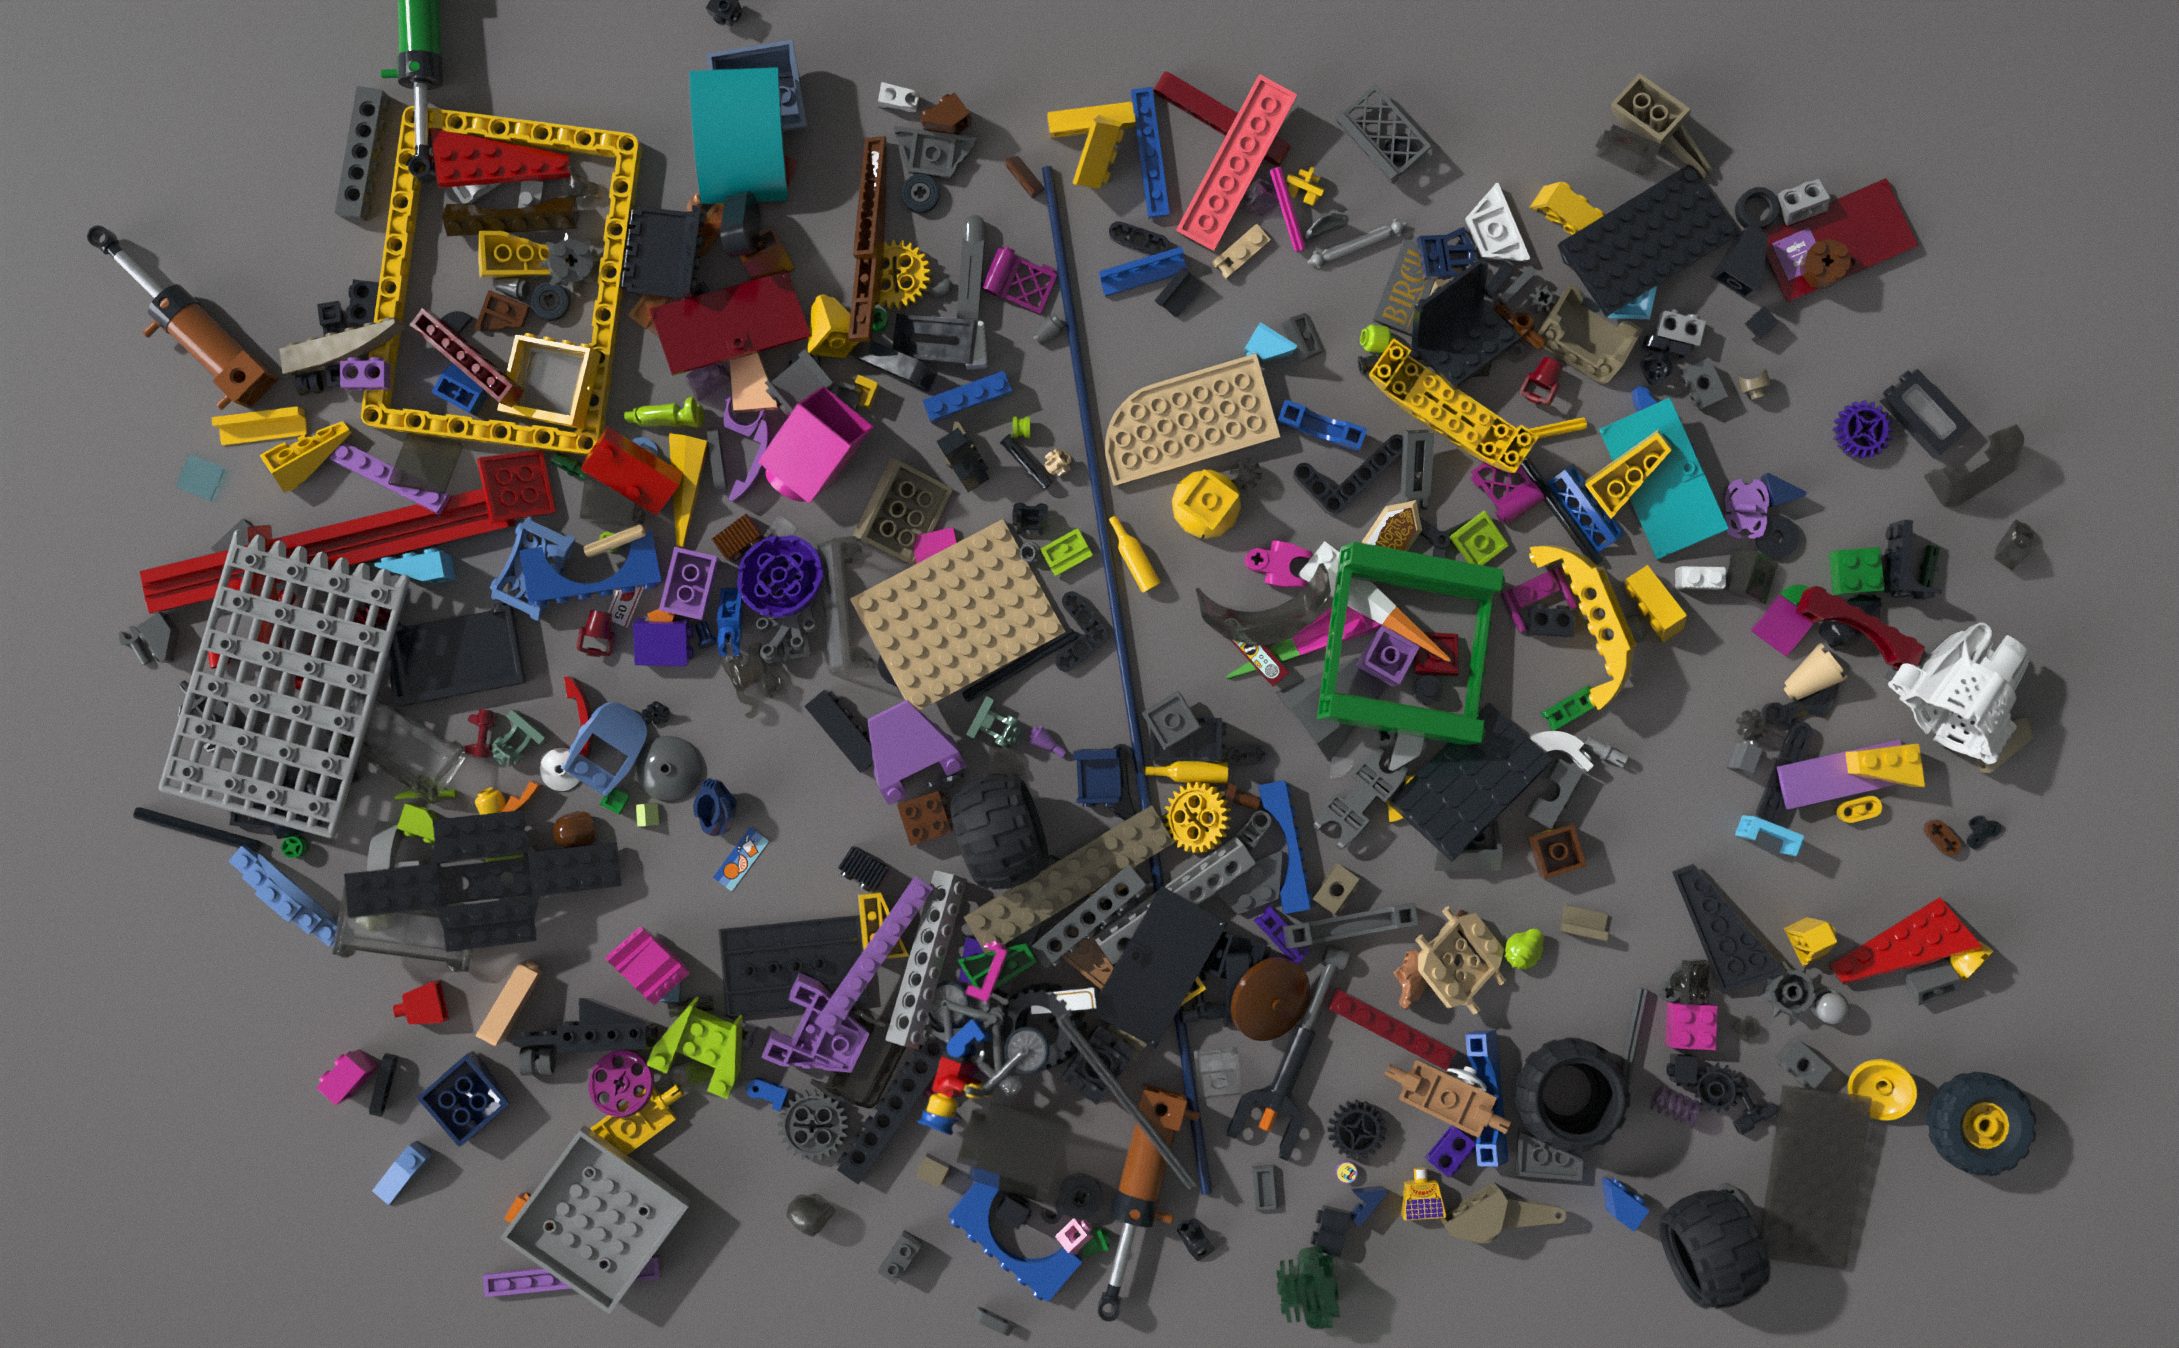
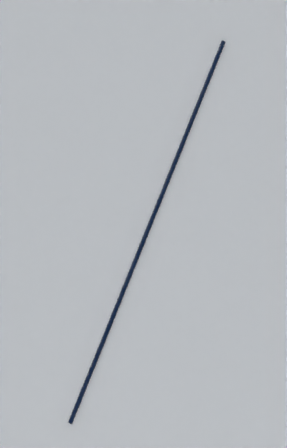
(1118, 626)

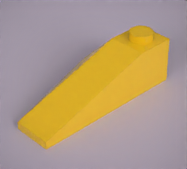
(510, 256)
(296, 462)

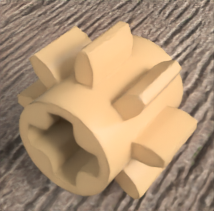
(1057, 462)

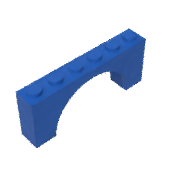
(547, 585)
(1041, 1274)

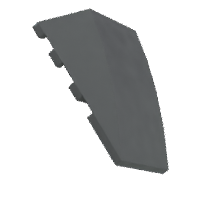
(1304, 701)

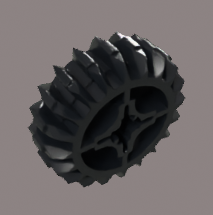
(1354, 1139)

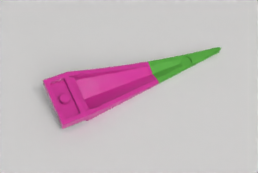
(1315, 637)

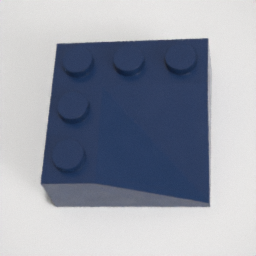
(464, 1099)

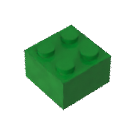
(1856, 571)

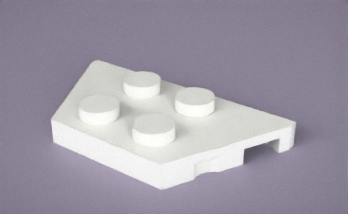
(1495, 229)

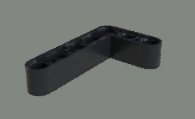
(1353, 480)

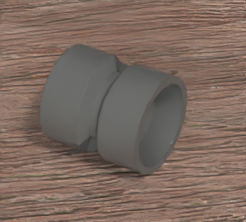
(536, 1060)

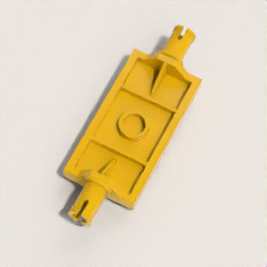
(634, 1130)

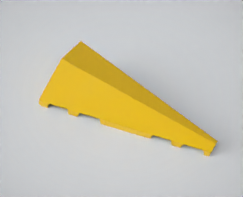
(687, 456)

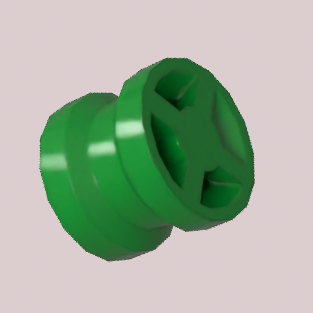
(881, 322)
(290, 844)

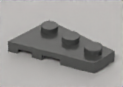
(1543, 1161)

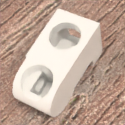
(898, 98)

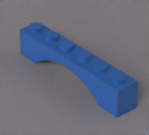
(1293, 891)
(1484, 1058)

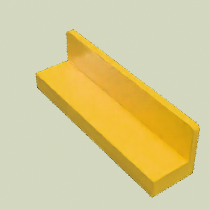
(1079, 120)
(261, 425)

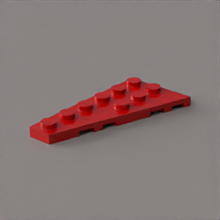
(480, 161)
(1915, 941)

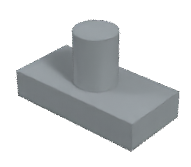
(531, 193)

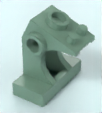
(984, 719)
(504, 751)

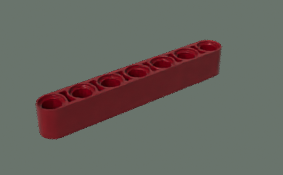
(1209, 111)

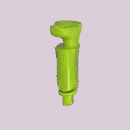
(668, 415)

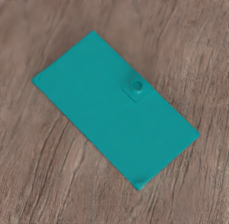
(1676, 497)

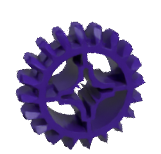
(1857, 424)

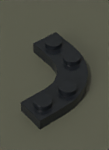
(247, 821)

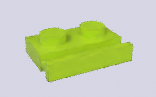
(1066, 552)

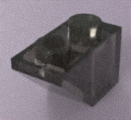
(2014, 545)

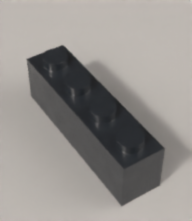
(842, 729)

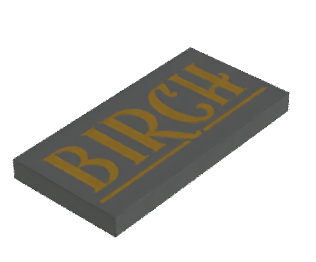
(1403, 290)

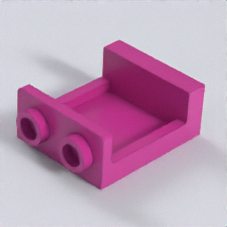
(993, 974)

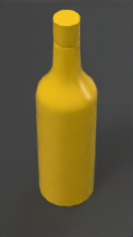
(1135, 558)
(1193, 771)

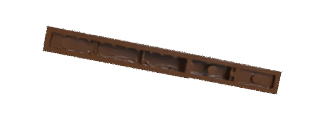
(869, 239)

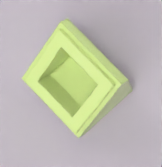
(647, 814)

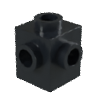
(724, 11)

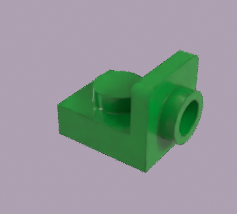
(1097, 1243)

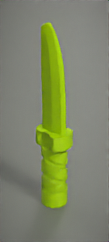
(449, 793)

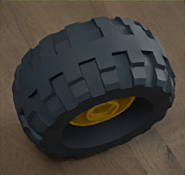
(1981, 1123)

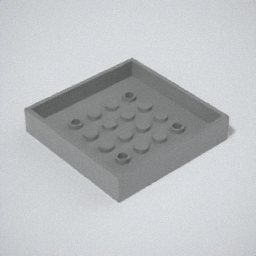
(596, 1219)

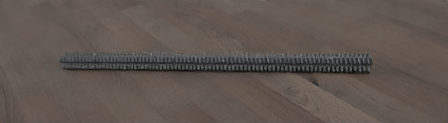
(1125, 1099)

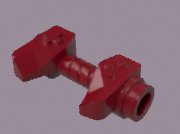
(484, 720)

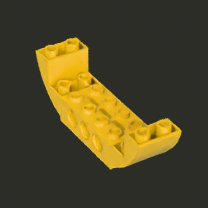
(1449, 411)
(1616, 650)

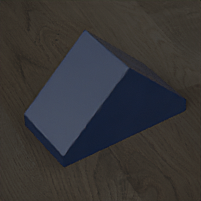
(1780, 490)

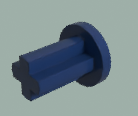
(704, 635)

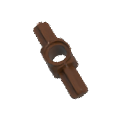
(1522, 324)

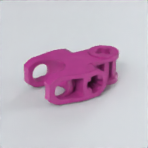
(1276, 563)

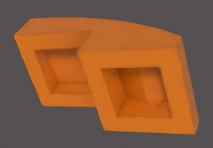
(517, 803)

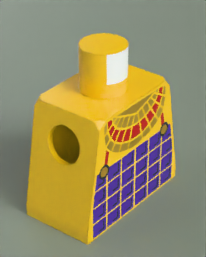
(1422, 1197)

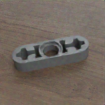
(717, 458)

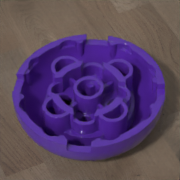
(765, 561)

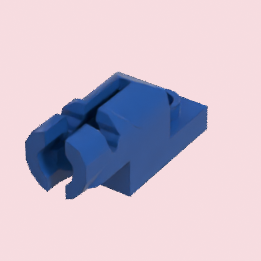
(729, 620)

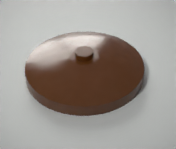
(1270, 999)

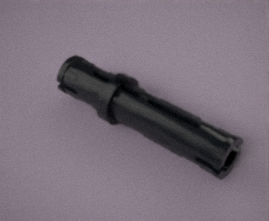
(1044, 481)

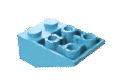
(430, 567)

